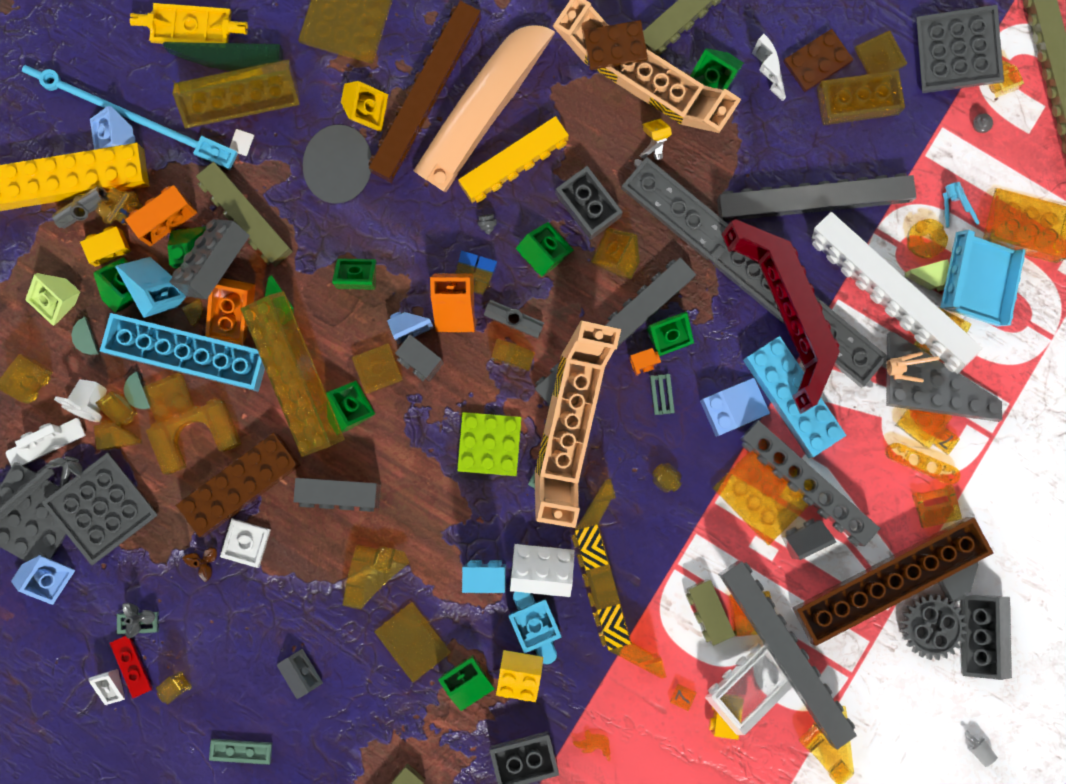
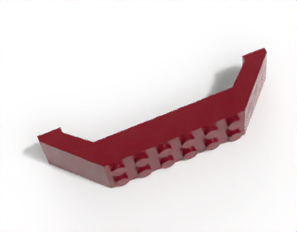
(795, 302)

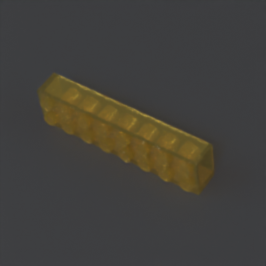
(292, 373)

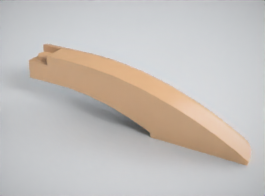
(482, 105)

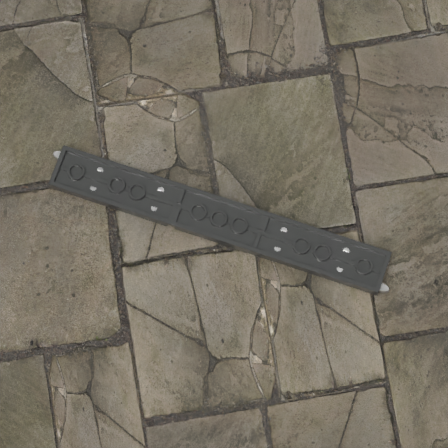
(702, 231)

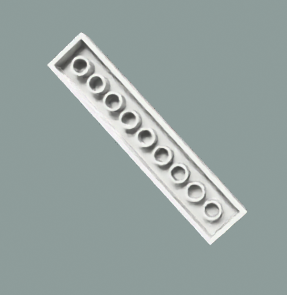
(895, 293)

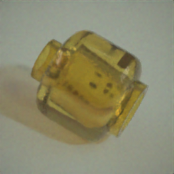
(666, 477)

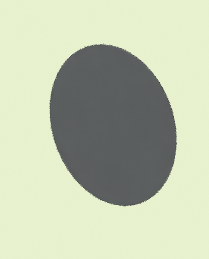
(337, 164)

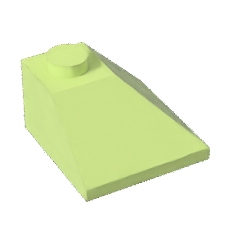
(52, 296)

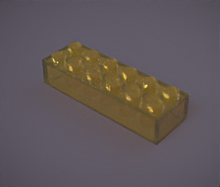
(236, 93)

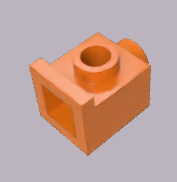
(644, 361)

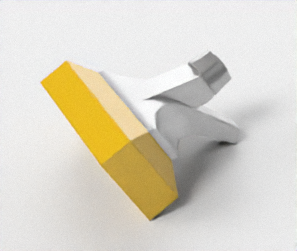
(659, 132)

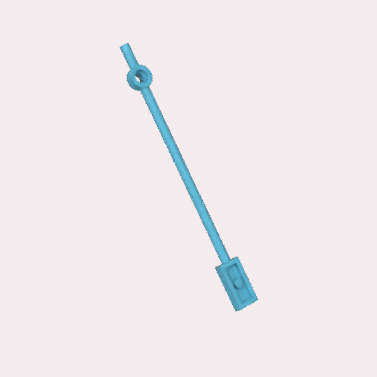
(204, 147)

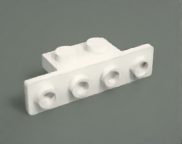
(44, 441)

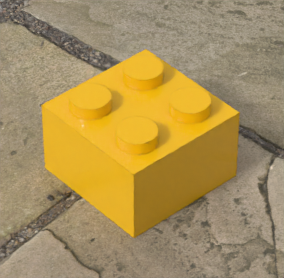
(519, 676)

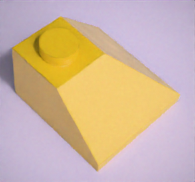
(364, 104)

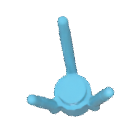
(956, 192)

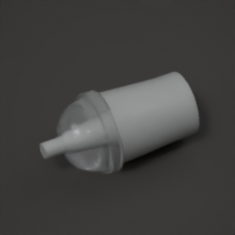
(980, 748)

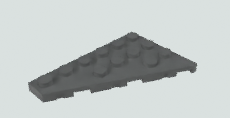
(941, 391)

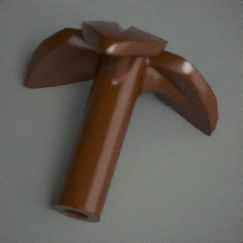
(195, 561)

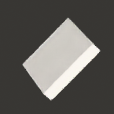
(245, 543)

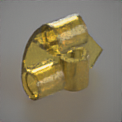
(370, 572)
(836, 762)

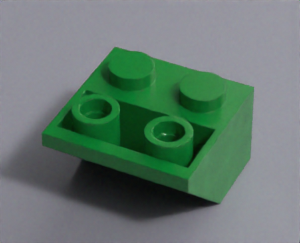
(466, 683)

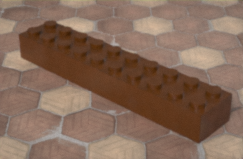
(892, 580)

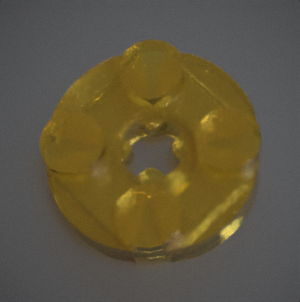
(937, 234)

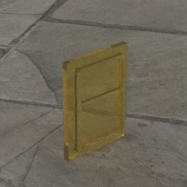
(412, 642)

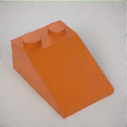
(224, 312)

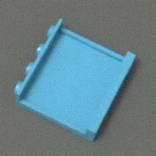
(982, 279)

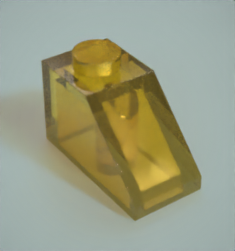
(512, 355)
(117, 408)
(112, 435)
(173, 688)

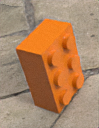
(160, 215)

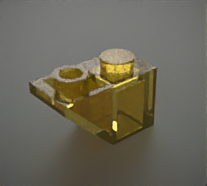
(1012, 81)

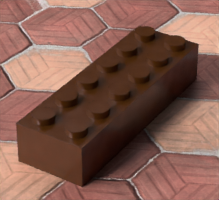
(238, 485)

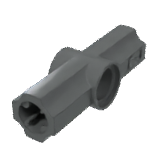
(80, 207)
(502, 313)

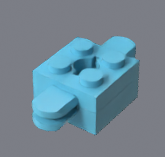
(535, 626)

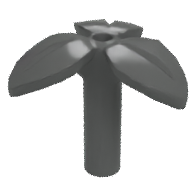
(69, 465)
(132, 619)

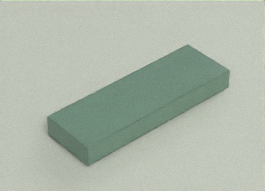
(240, 751)

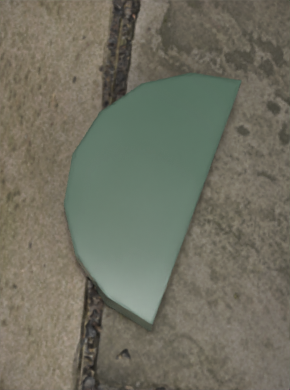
(83, 337)
(134, 392)

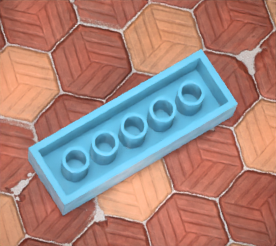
(780, 379)

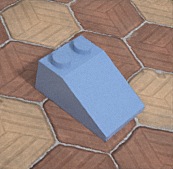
(734, 407)

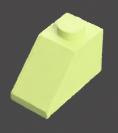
(931, 275)

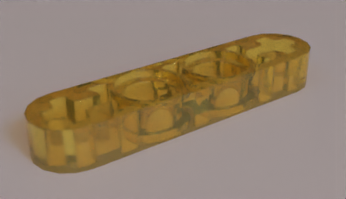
(923, 461)

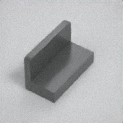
(299, 674)

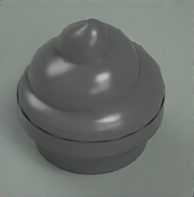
(982, 123)
(487, 223)

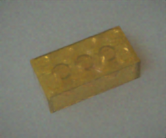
(860, 97)

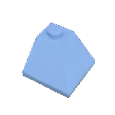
(110, 129)
(408, 324)
(42, 578)

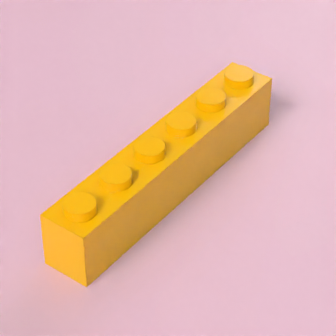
(513, 160)

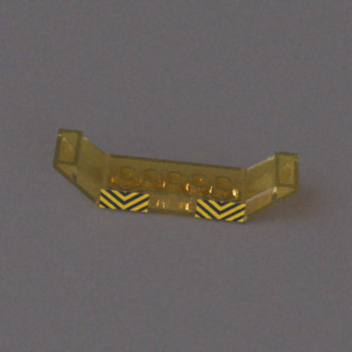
(602, 586)

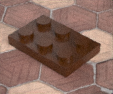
(615, 45)
(818, 60)

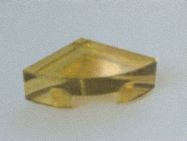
(194, 311)

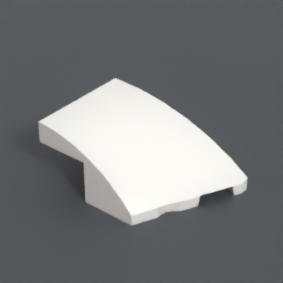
(770, 65)

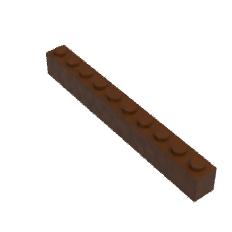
(425, 91)

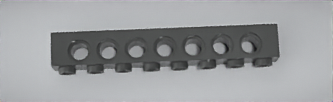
(865, 526)

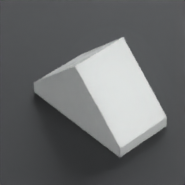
(108, 686)

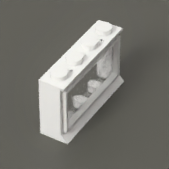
(748, 690)

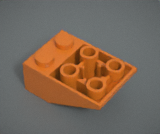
(453, 302)

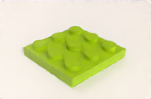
(489, 444)

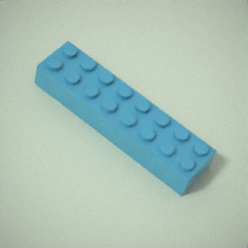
(183, 352)

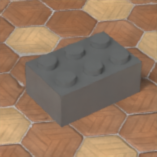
(588, 202)
(524, 759)

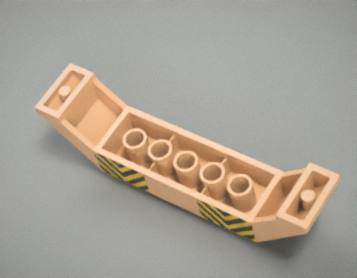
(652, 80)
(570, 422)

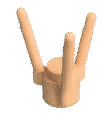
(898, 366)

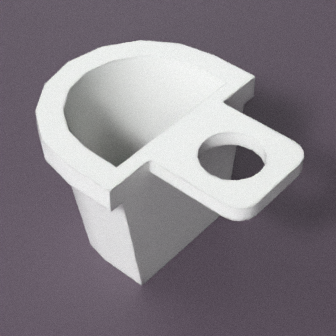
(83, 399)

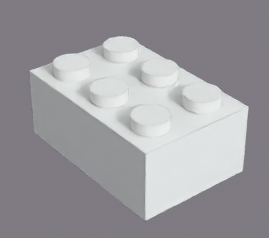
(542, 570)

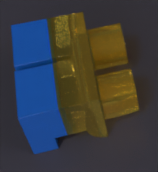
(484, 271)

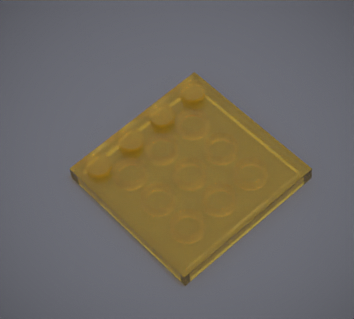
(346, 26)

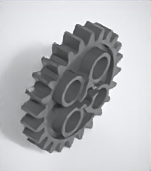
(950, 635)

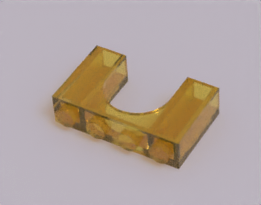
(165, 435)

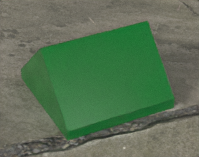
(355, 274)
(671, 334)

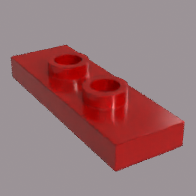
(131, 666)

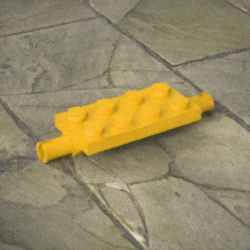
(188, 24)

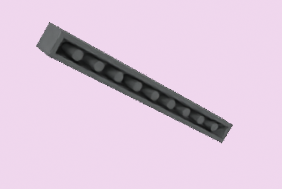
(816, 198)
(635, 311)
(788, 655)

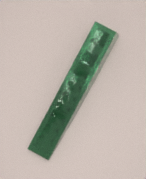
(226, 55)

